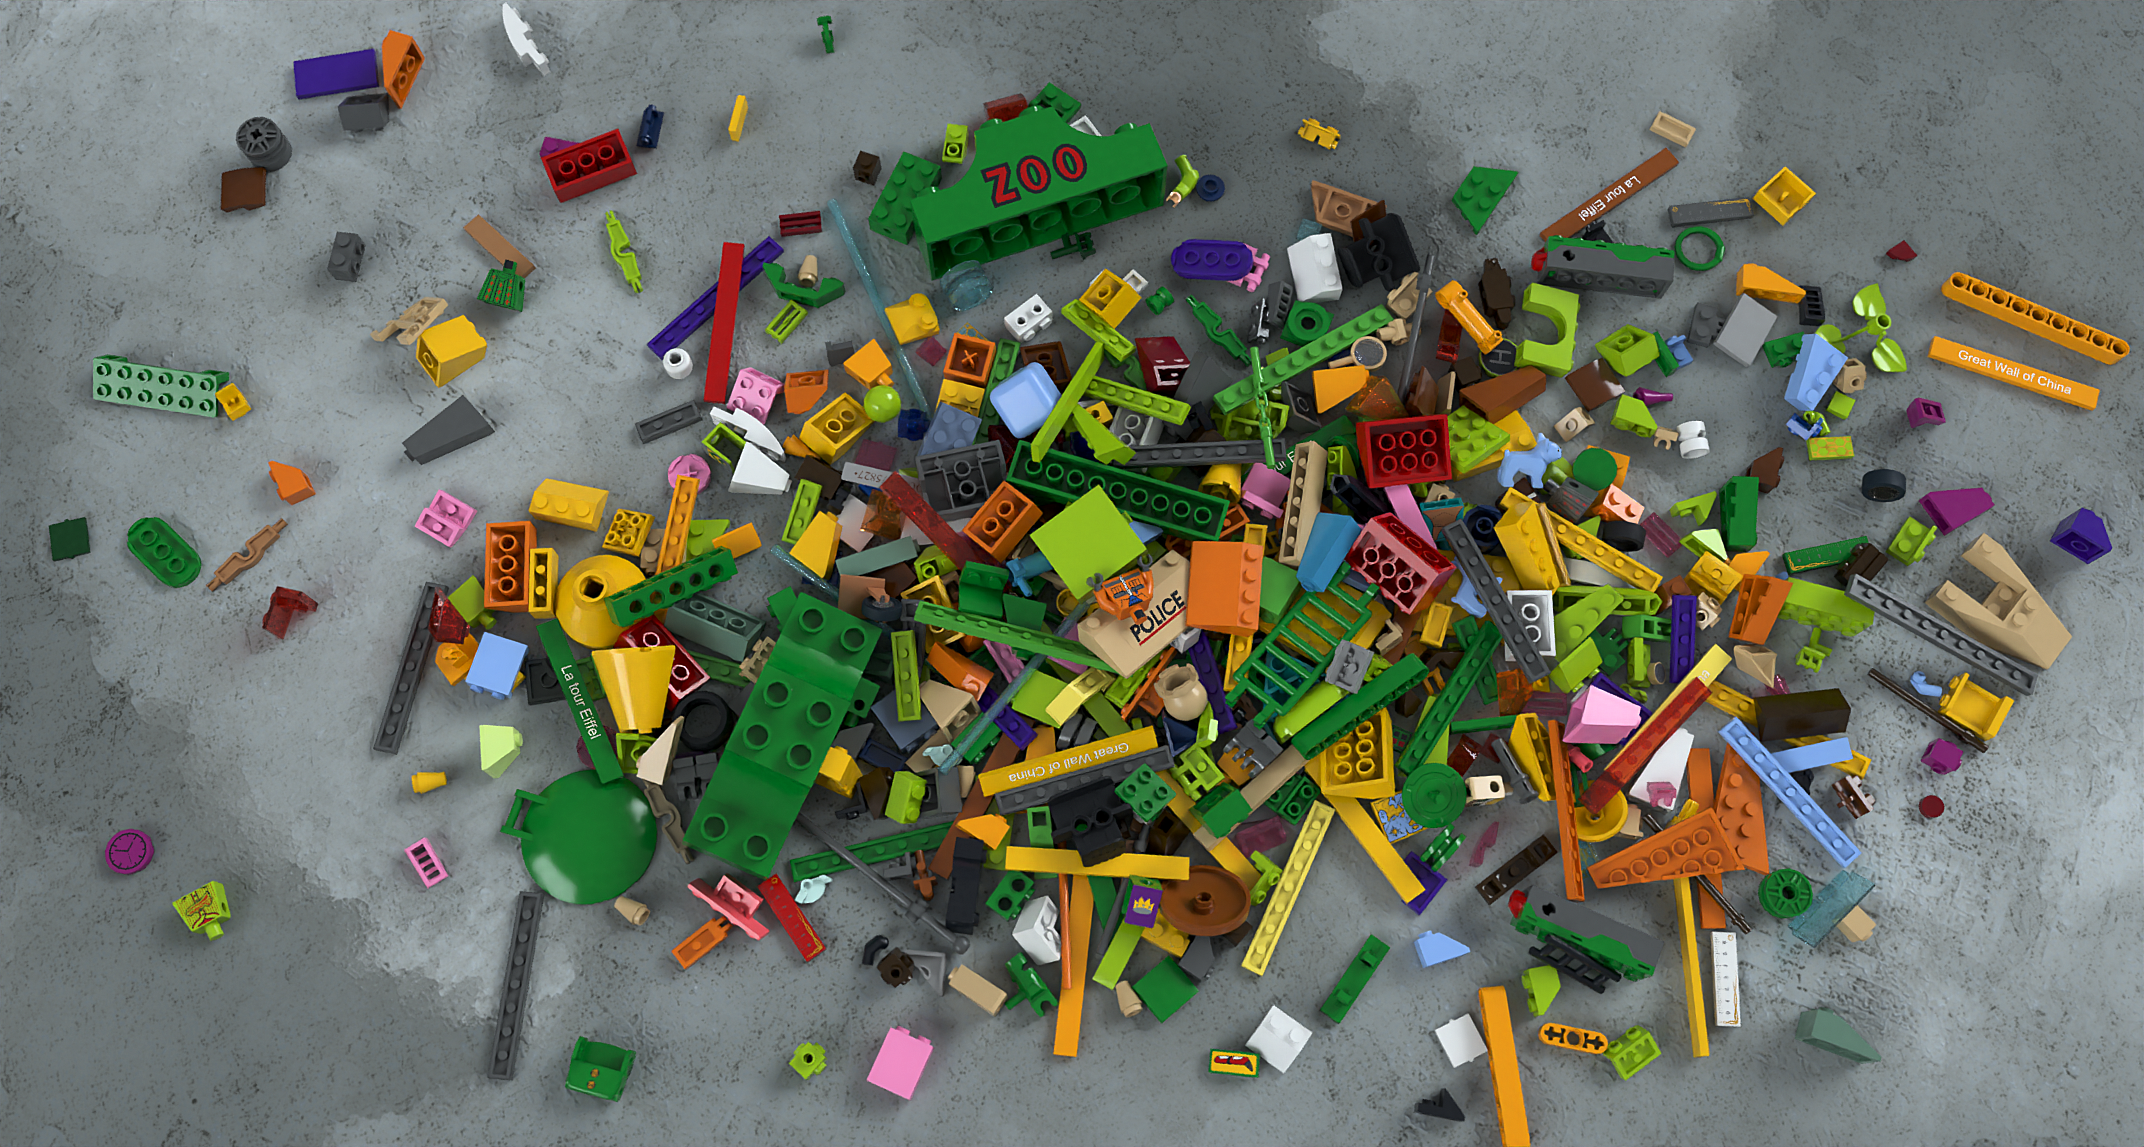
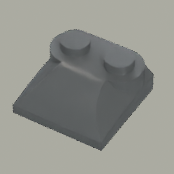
(1301, 412)

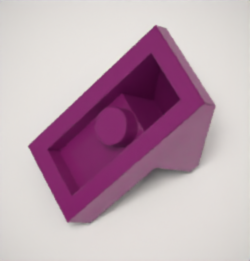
(1925, 411)

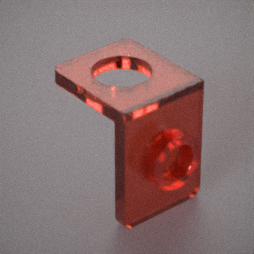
(1463, 755)

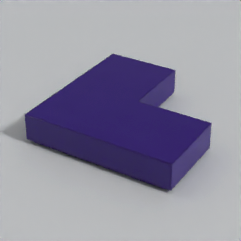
(1429, 879)

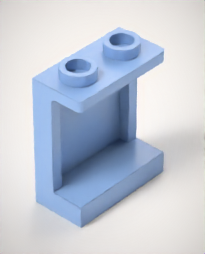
(496, 666)

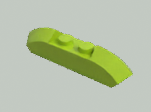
(1635, 602)

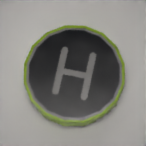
(1499, 360)

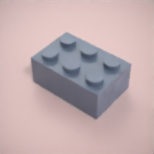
(949, 430)

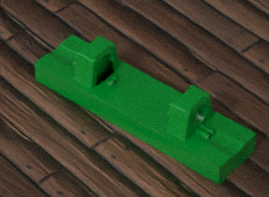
(1354, 979)

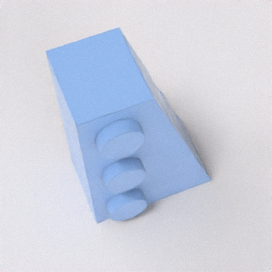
(1813, 373)

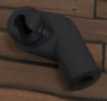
(872, 946)

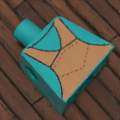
(1440, 514)

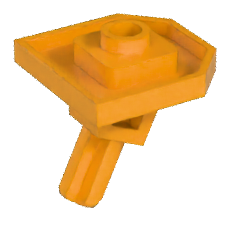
(456, 659)

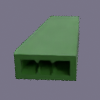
(1277, 591)

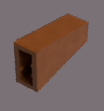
(1503, 394)

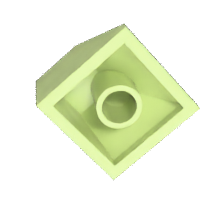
(498, 748)

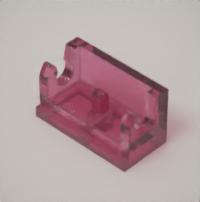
(1261, 837)

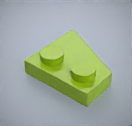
(701, 536)

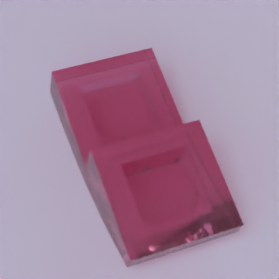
(1487, 839)

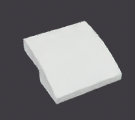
(851, 520)

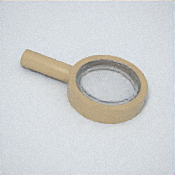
(1365, 351)

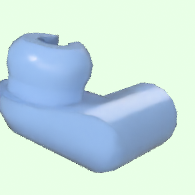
(1922, 687)

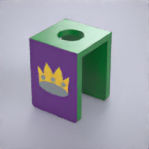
(1141, 901)

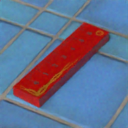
(792, 917)

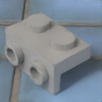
(1349, 666)

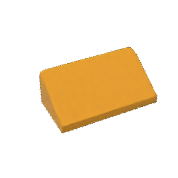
(739, 540)

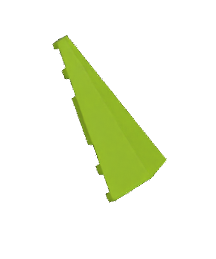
(1101, 439)

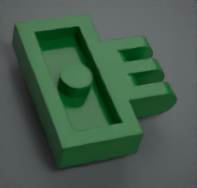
(1608, 650)

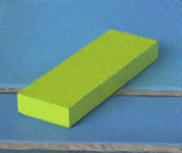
(802, 510)

